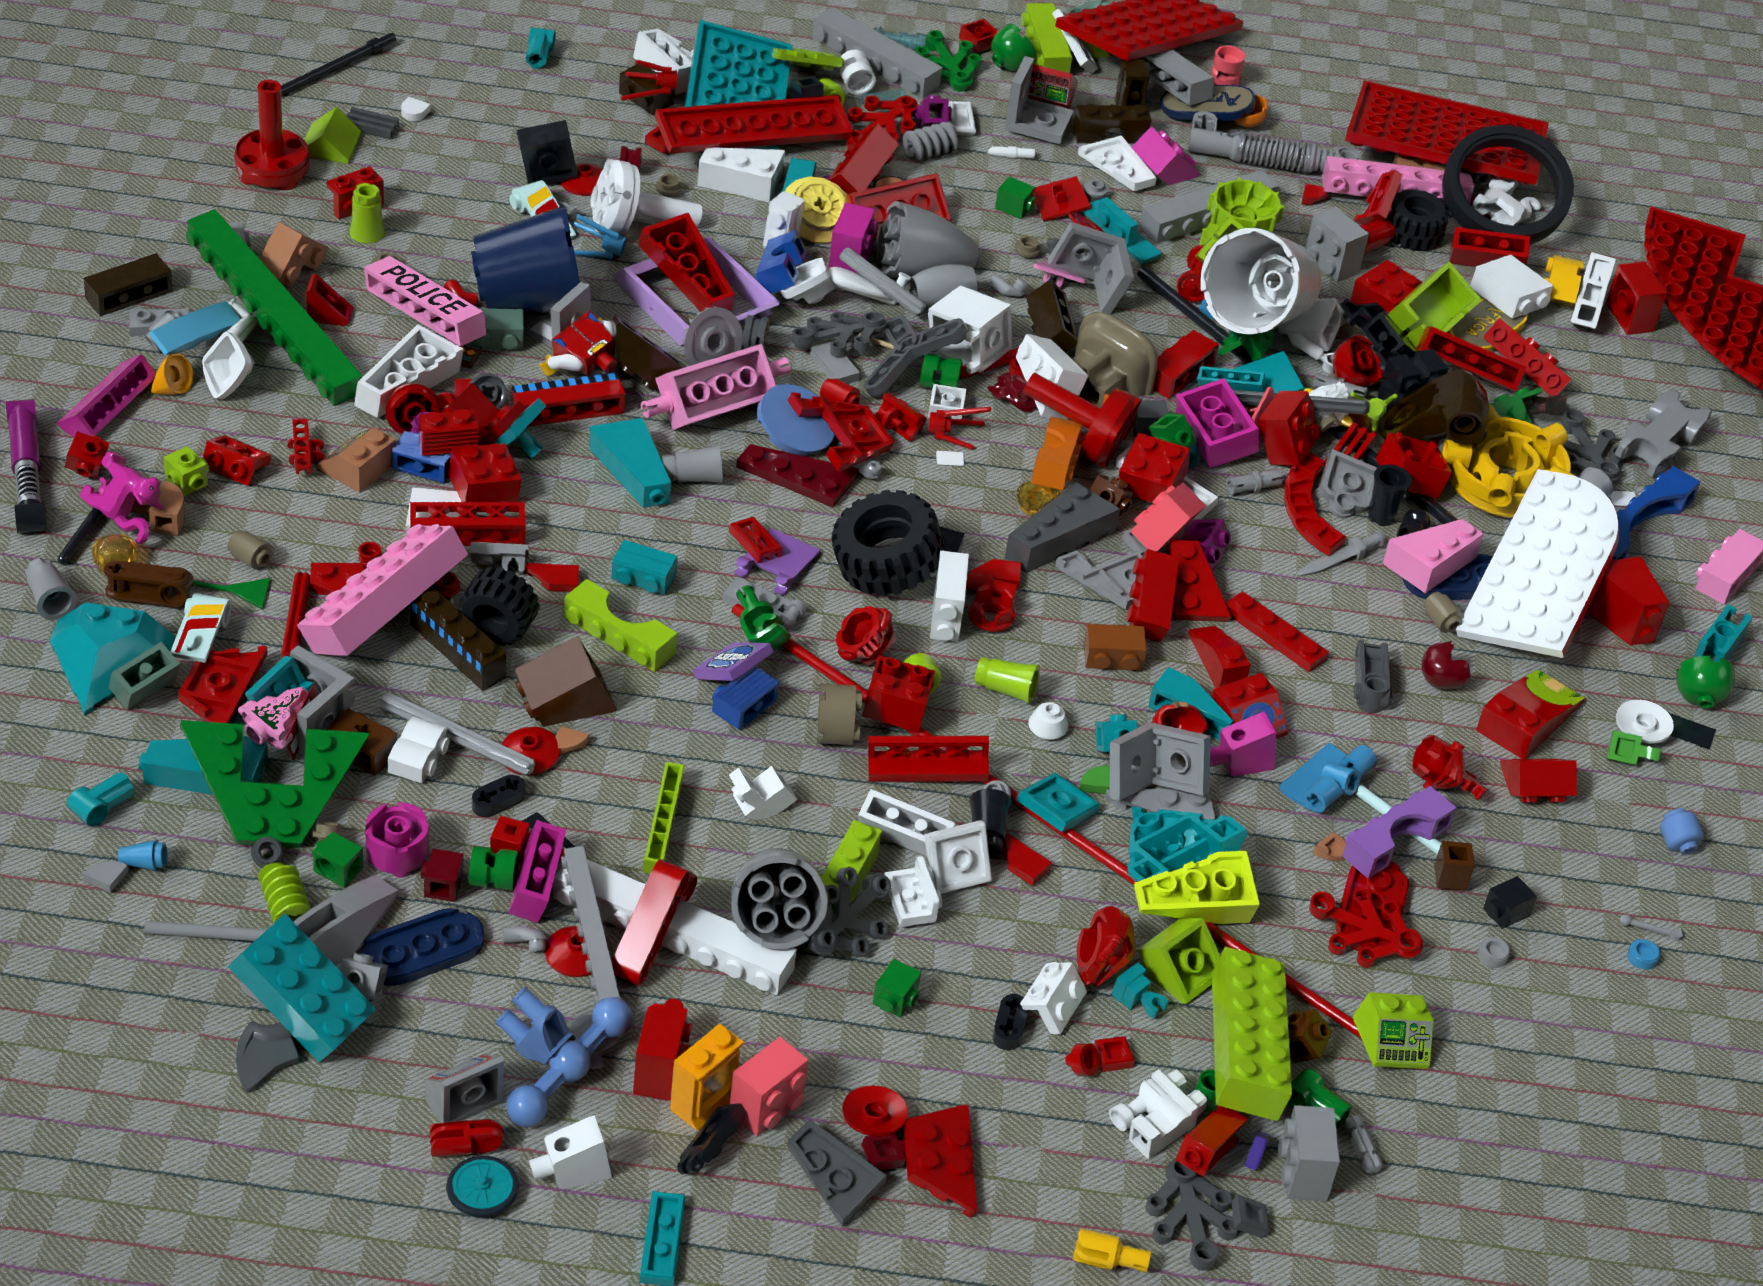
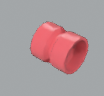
(1228, 65)

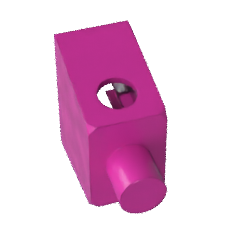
(1246, 746)

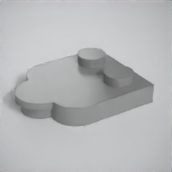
(1346, 484)

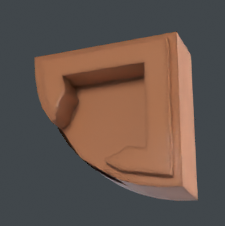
(571, 739)
(1331, 848)

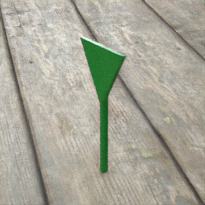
(250, 591)

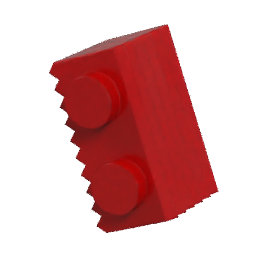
(447, 430)

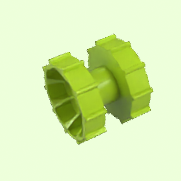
(1247, 203)

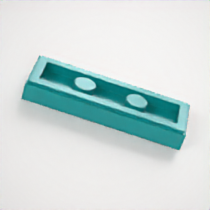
(662, 1238)

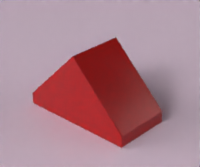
(325, 304)

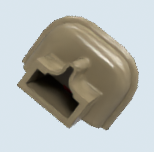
(1114, 358)

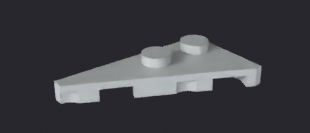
(1167, 799)

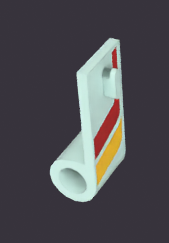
(535, 199)
(200, 625)

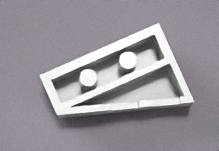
(742, 171)

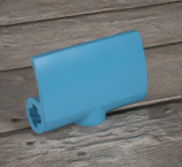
(1328, 776)

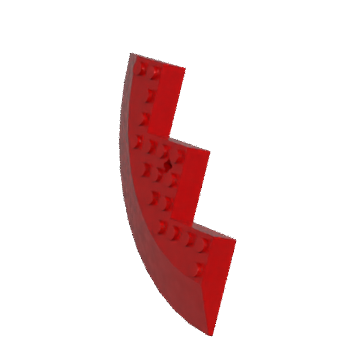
(1715, 307)

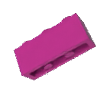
(537, 871)

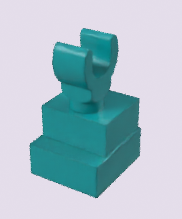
(1134, 987)

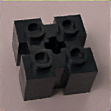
(1410, 374)

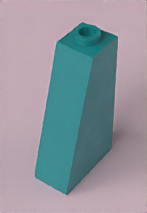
(632, 459)
(174, 766)

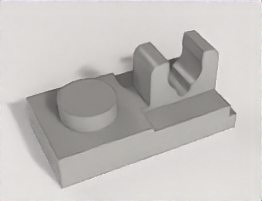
(488, 553)

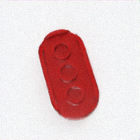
(1383, 886)

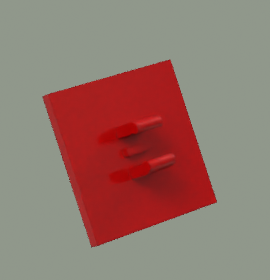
(1060, 198)

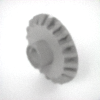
(718, 327)

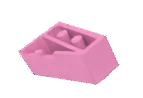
(1433, 553)

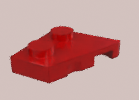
(332, 576)

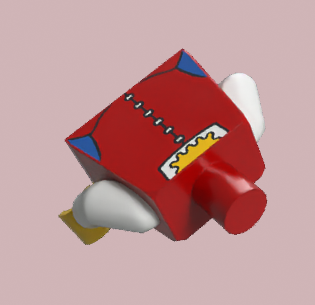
(583, 347)

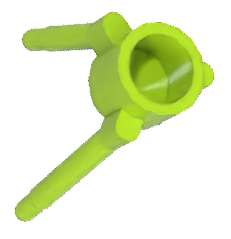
(1377, 407)

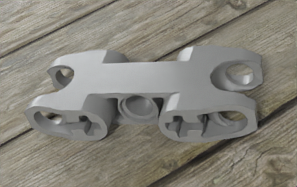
(1658, 440)

